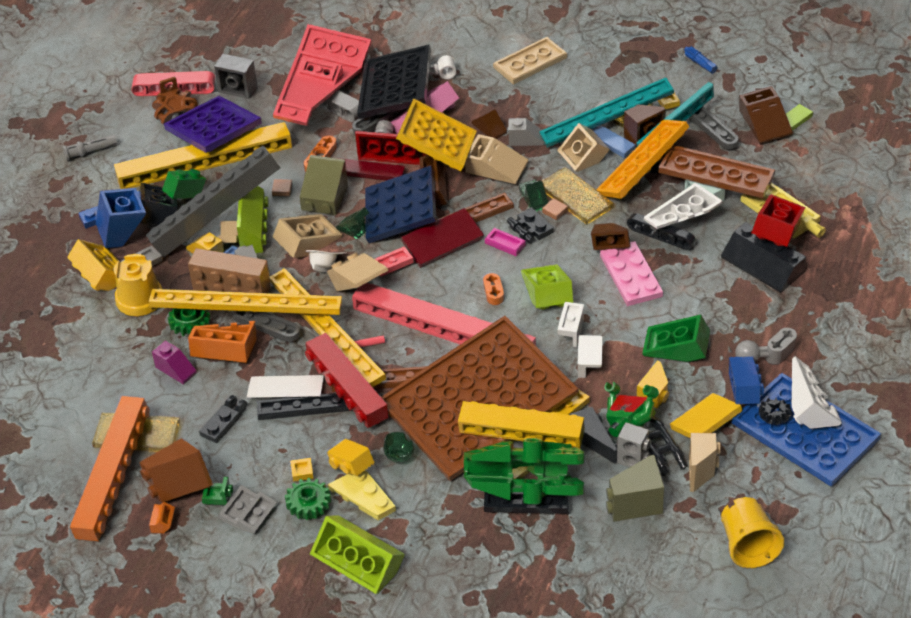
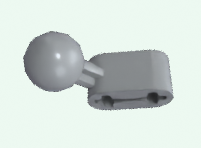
(775, 352)

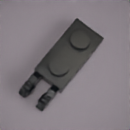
(223, 419)

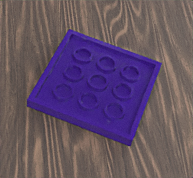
(212, 124)

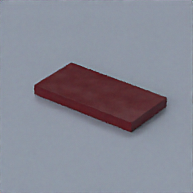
(442, 237)

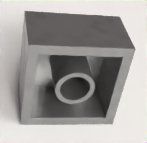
(235, 76)

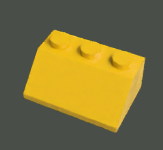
(95, 264)

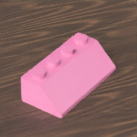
(438, 98)

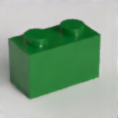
(183, 184)

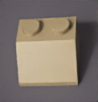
(583, 148)
(702, 458)

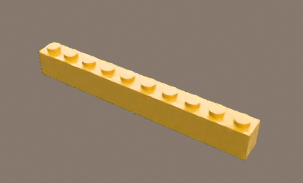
(156, 166)

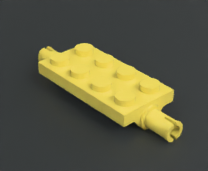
(809, 219)

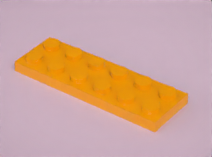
(643, 158)

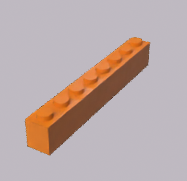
(109, 469)

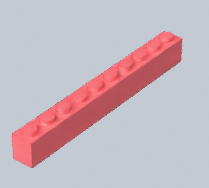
(418, 314)

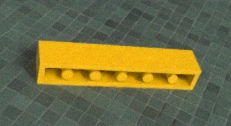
(520, 423)

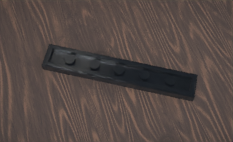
(300, 406)

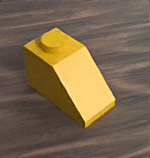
(206, 242)
(657, 378)

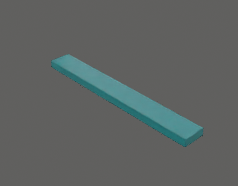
(607, 111)

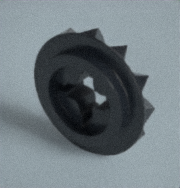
(777, 417)

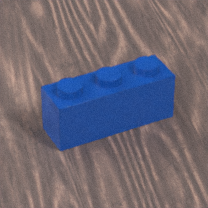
(745, 380)

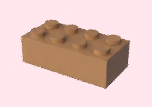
(228, 272)

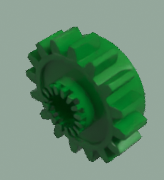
(185, 319)
(307, 499)

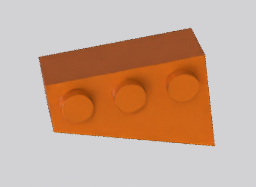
(223, 343)

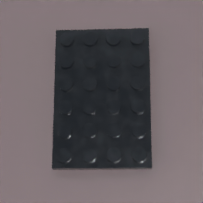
(394, 81)

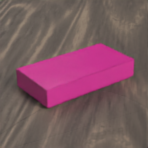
(505, 242)

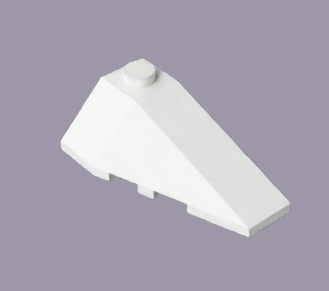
(685, 205)

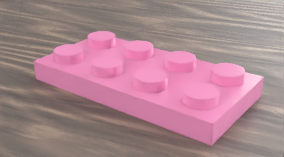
(631, 274)

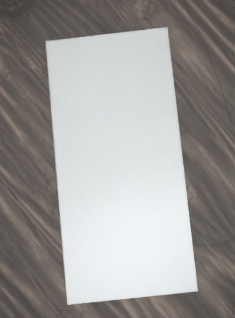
(285, 386)

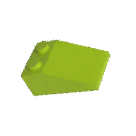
(548, 286)

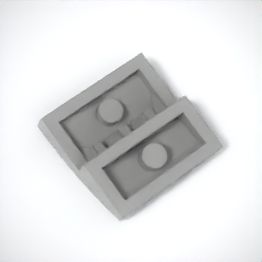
(247, 509)

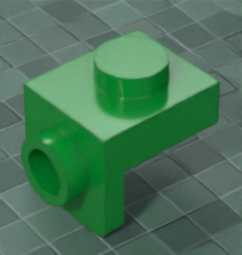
(218, 493)

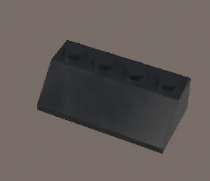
(763, 259)

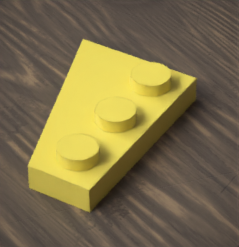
(364, 493)

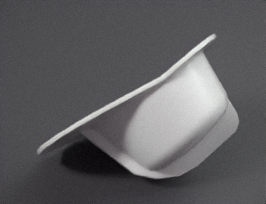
(322, 260)

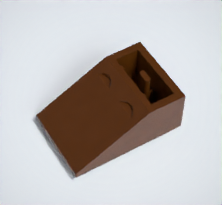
(764, 114)

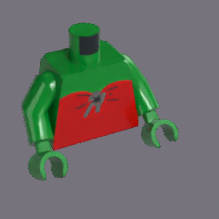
(629, 408)

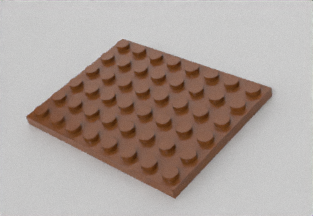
(488, 368)

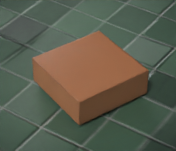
(281, 187)
(555, 209)

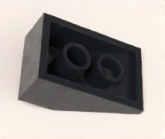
(156, 204)

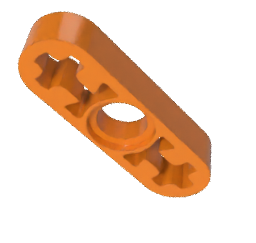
(326, 145)

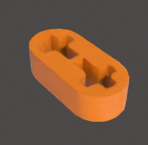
(496, 288)

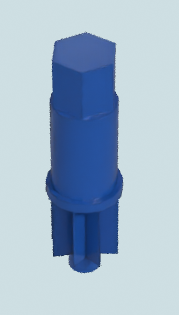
(700, 59)

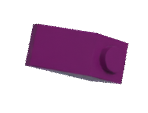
(173, 362)

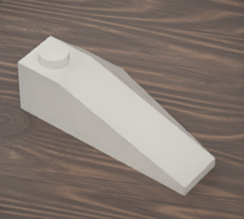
(809, 400)

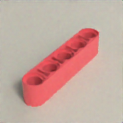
(196, 82)

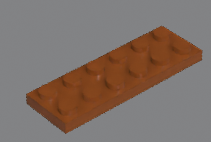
(717, 171)

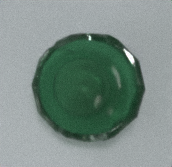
(397, 447)

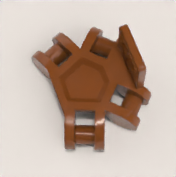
(173, 100)

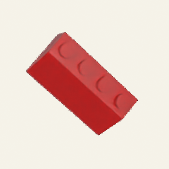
(385, 148)

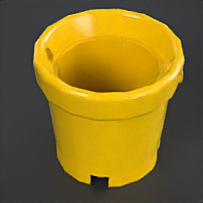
(134, 285)
(751, 534)

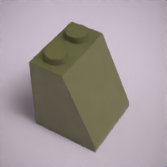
(323, 185)
(636, 491)

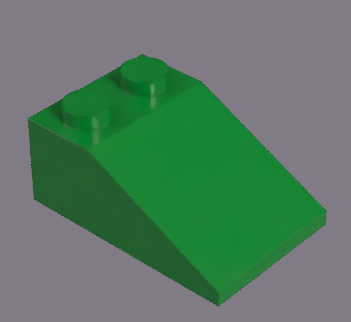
(678, 339)

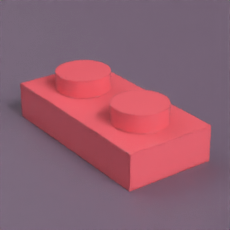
(395, 260)

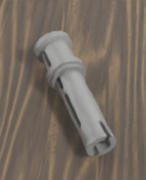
(80, 148)

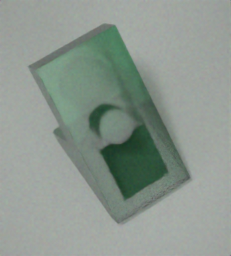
(534, 194)
(354, 224)

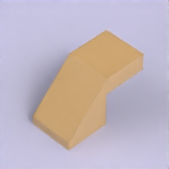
(229, 232)

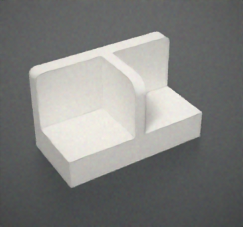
(571, 321)
(589, 353)

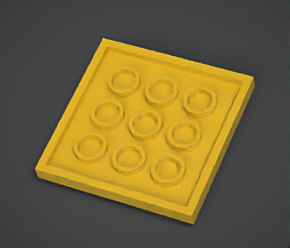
(436, 135)

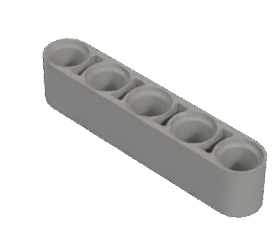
(342, 106)

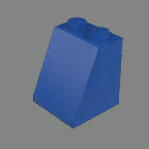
(118, 215)

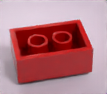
(778, 220)

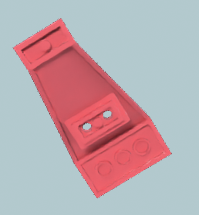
(324, 52)

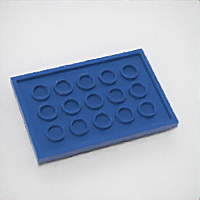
(820, 451)

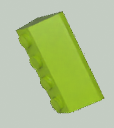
(252, 218)
(356, 553)

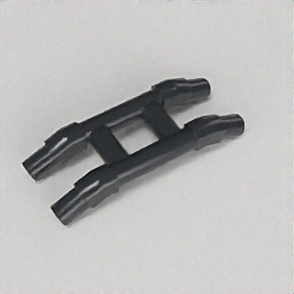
(670, 445)

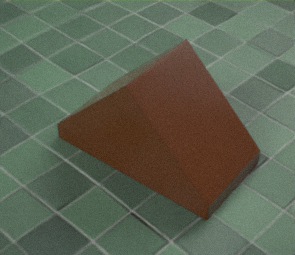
(490, 124)

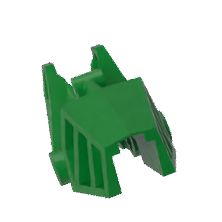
(491, 469)

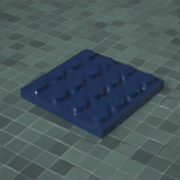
(400, 204)

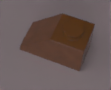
(609, 236)

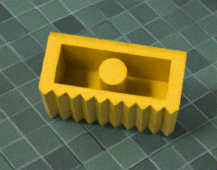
(350, 457)

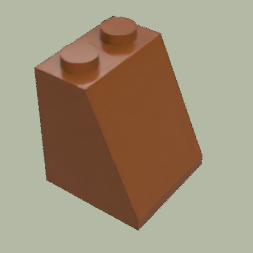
(175, 471)

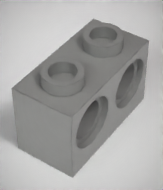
(632, 445)

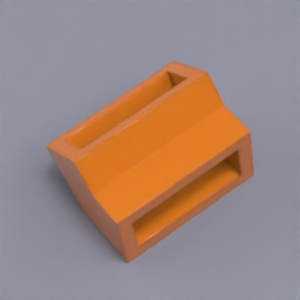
(161, 517)

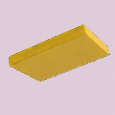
(706, 416)

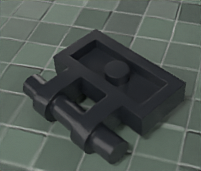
(534, 225)

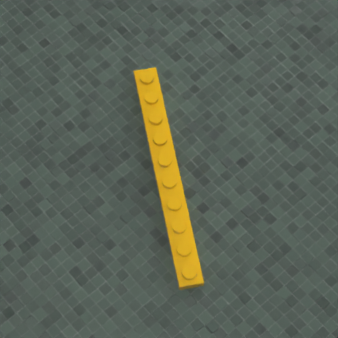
(245, 301)
(323, 323)

